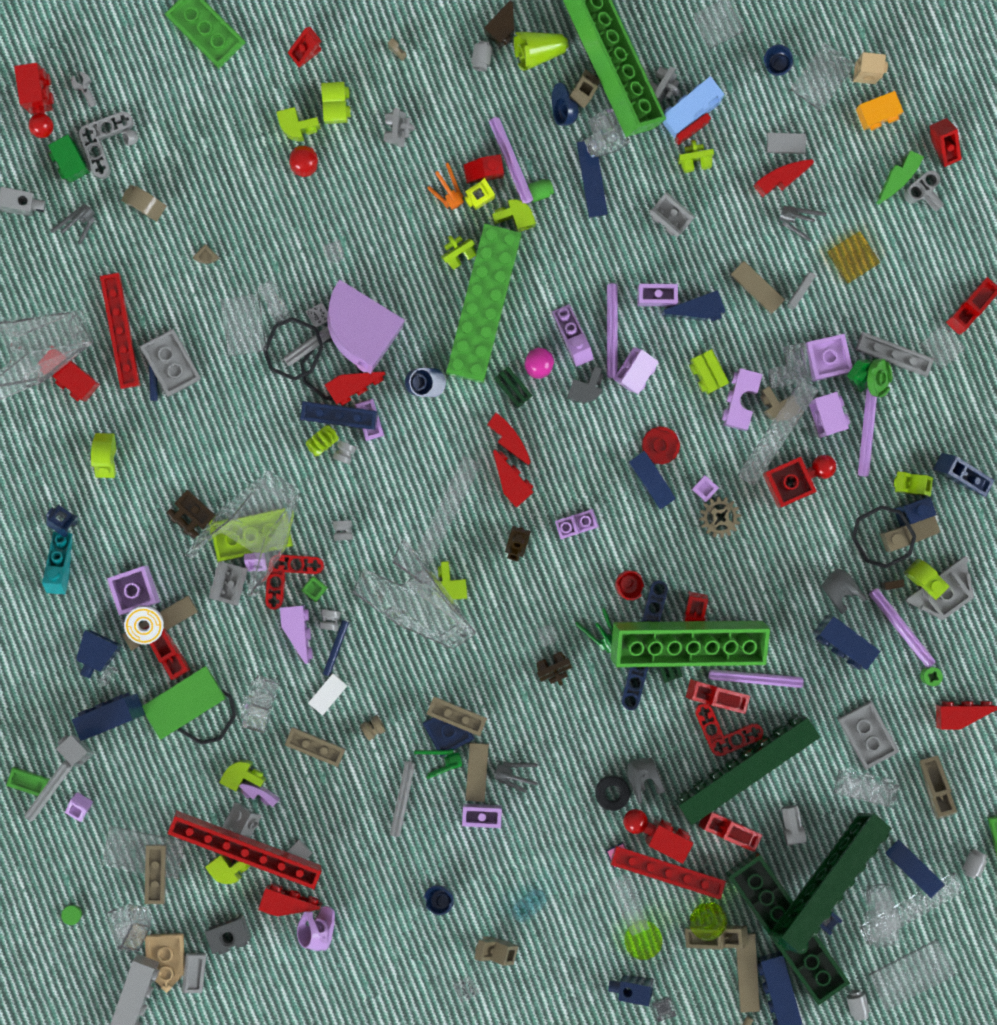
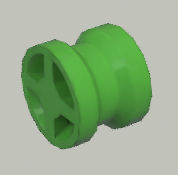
(927, 675)

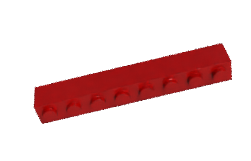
(244, 849)

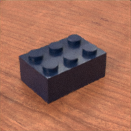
(846, 643)
(108, 715)

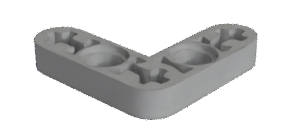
(98, 135)

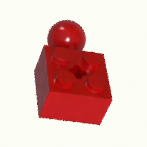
(35, 97)
(802, 486)
(660, 835)

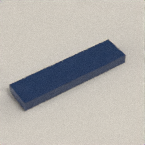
(592, 182)
(339, 415)

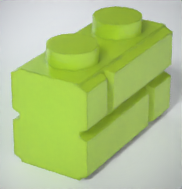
(709, 372)

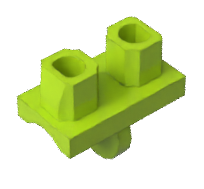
(705, 157)
(465, 247)

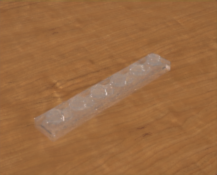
(909, 910)

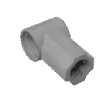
(794, 830)

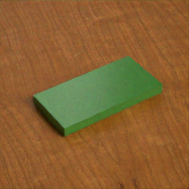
(205, 30)
(183, 702)

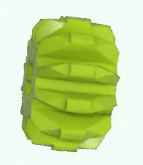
(322, 440)

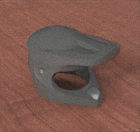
(840, 584)
(639, 771)

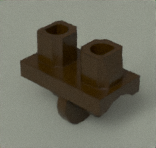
(517, 543)
(553, 672)

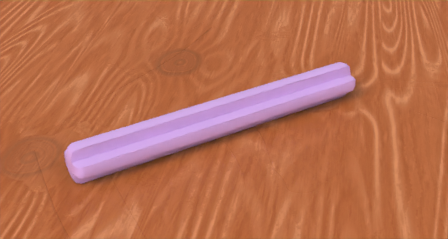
(511, 160)
(612, 330)
(867, 434)
(902, 628)
(755, 678)

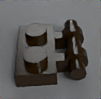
(195, 510)

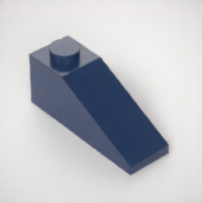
(700, 308)
(963, 474)

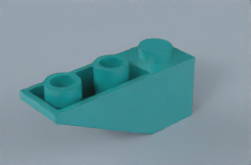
(58, 564)

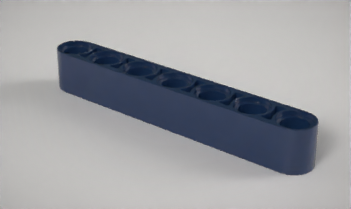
(642, 672)

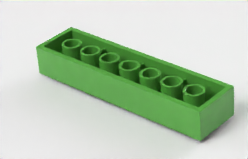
(616, 65)
(484, 303)
(689, 643)

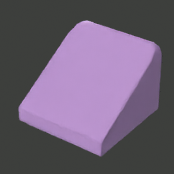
(78, 807)

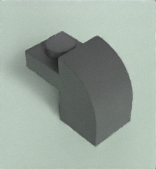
(586, 393)

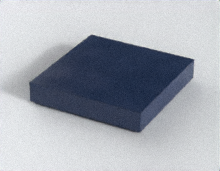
(446, 735)

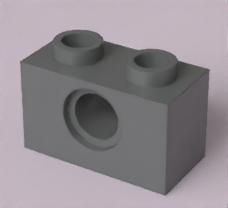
(237, 927)

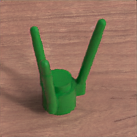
(607, 638)
(452, 760)

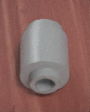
(481, 56)
(975, 864)
(858, 1005)

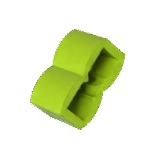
(335, 103)

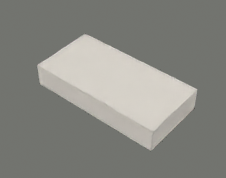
(327, 694)

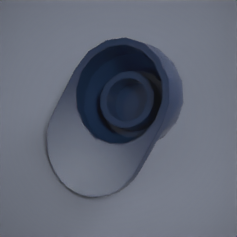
(564, 109)
(425, 382)

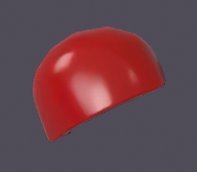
(303, 161)
(629, 585)

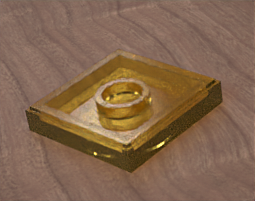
(853, 257)

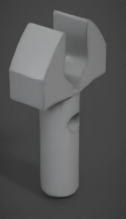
(84, 88)

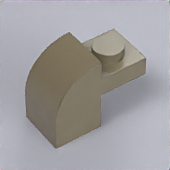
(584, 89)
(143, 202)
(768, 398)
(496, 951)

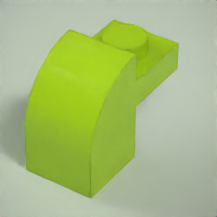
(293, 127)
(517, 211)
(102, 455)
(913, 484)
(925, 576)
(456, 588)
(238, 772)
(224, 871)

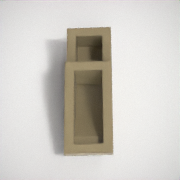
(937, 787)
(732, 937)

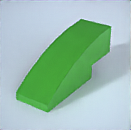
(900, 176)

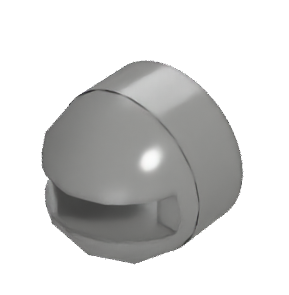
(130, 137)

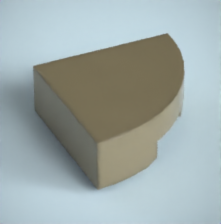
(393, 46)
(205, 255)

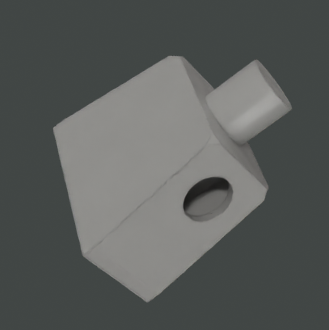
(12, 199)

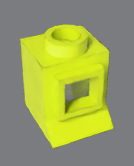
(479, 195)

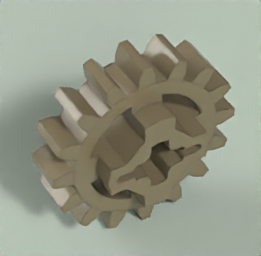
(711, 527)

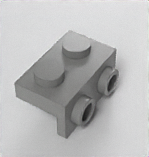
(671, 215)
(228, 583)
(242, 820)

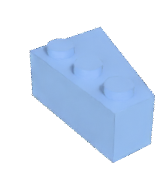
(692, 106)

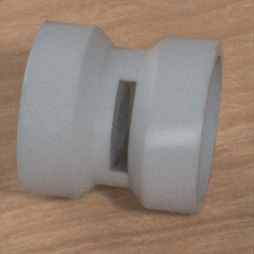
(344, 452)
(342, 526)
(330, 615)

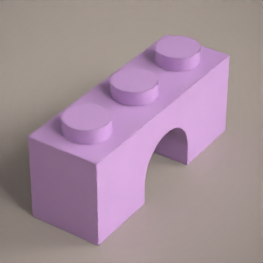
(744, 382)

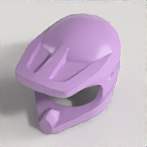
(319, 932)

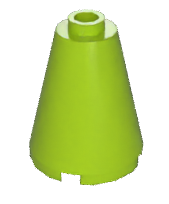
(537, 48)

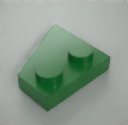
(859, 373)

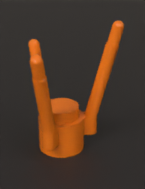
(453, 198)

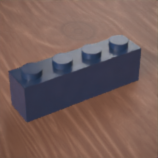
(779, 988)

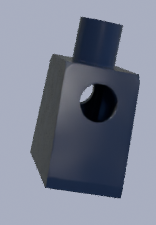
(916, 510)
(96, 652)
(640, 990)

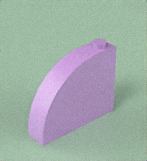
(361, 326)

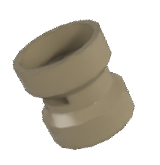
(372, 727)

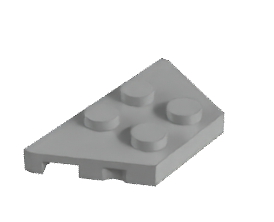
(953, 598)

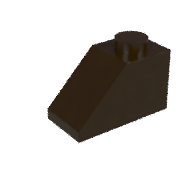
(501, 27)

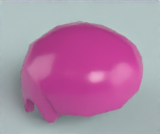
(539, 363)

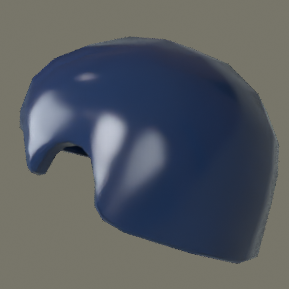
(778, 60)
(439, 899)

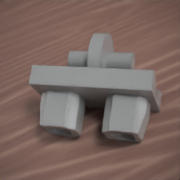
(668, 84)
(400, 128)

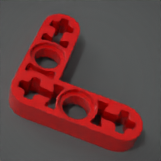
(281, 573)
(719, 737)

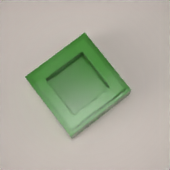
(314, 589)

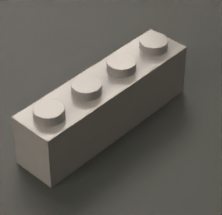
(74, 750)
(136, 991)

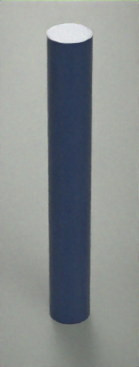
(153, 385)
(336, 647)

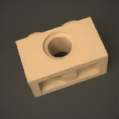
(870, 68)

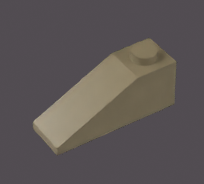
(901, 536)

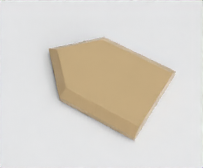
(170, 953)

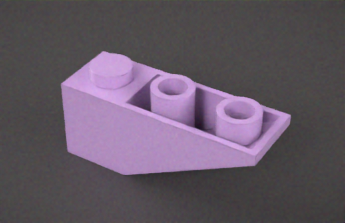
(573, 335)
(295, 626)

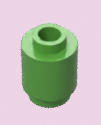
(541, 189)

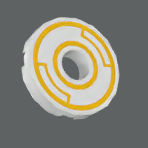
(139, 635)

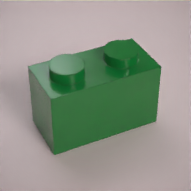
(68, 159)

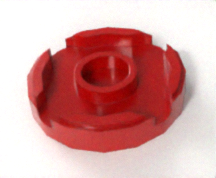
(661, 445)

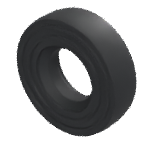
(607, 804)

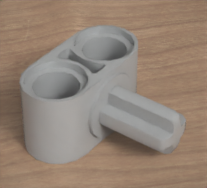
(925, 191)

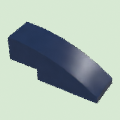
(651, 480)
(914, 869)

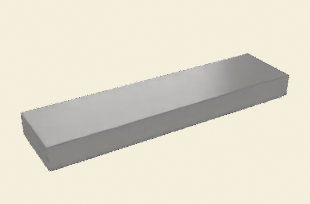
(894, 354)

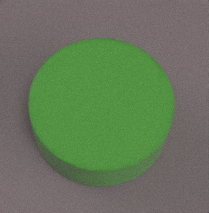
(71, 915)

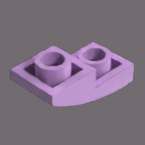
(576, 524)
(252, 790)

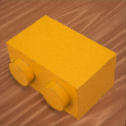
(879, 111)

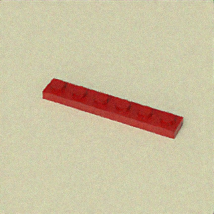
(120, 330)
(668, 872)

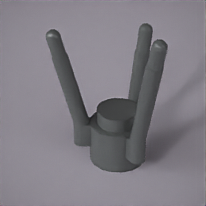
(83, 214)
(789, 215)
(504, 774)

